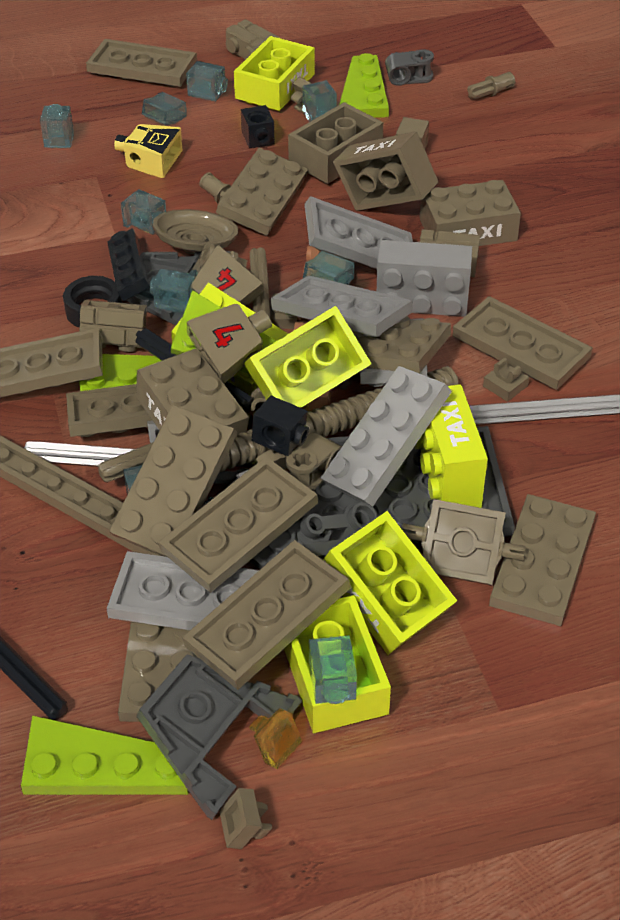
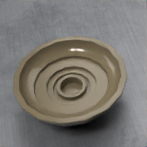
(193, 229)

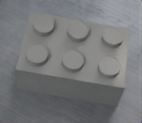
(426, 273)

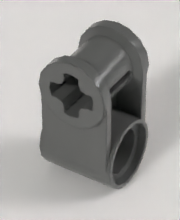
(410, 67)

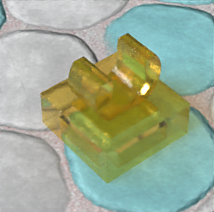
(276, 737)

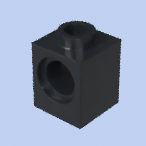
(257, 126)
(280, 426)

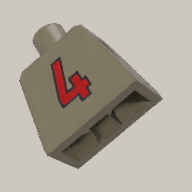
(228, 276)
(228, 338)

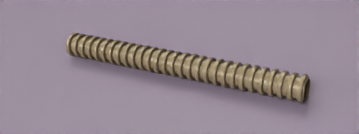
(324, 420)

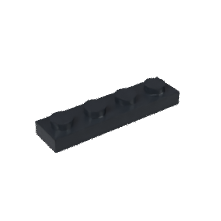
(127, 264)

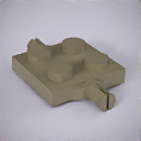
(464, 541)

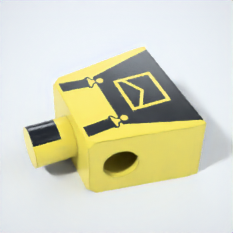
(151, 148)

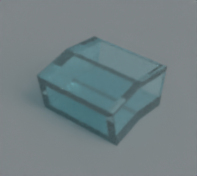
(164, 109)
(330, 268)

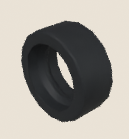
(84, 289)

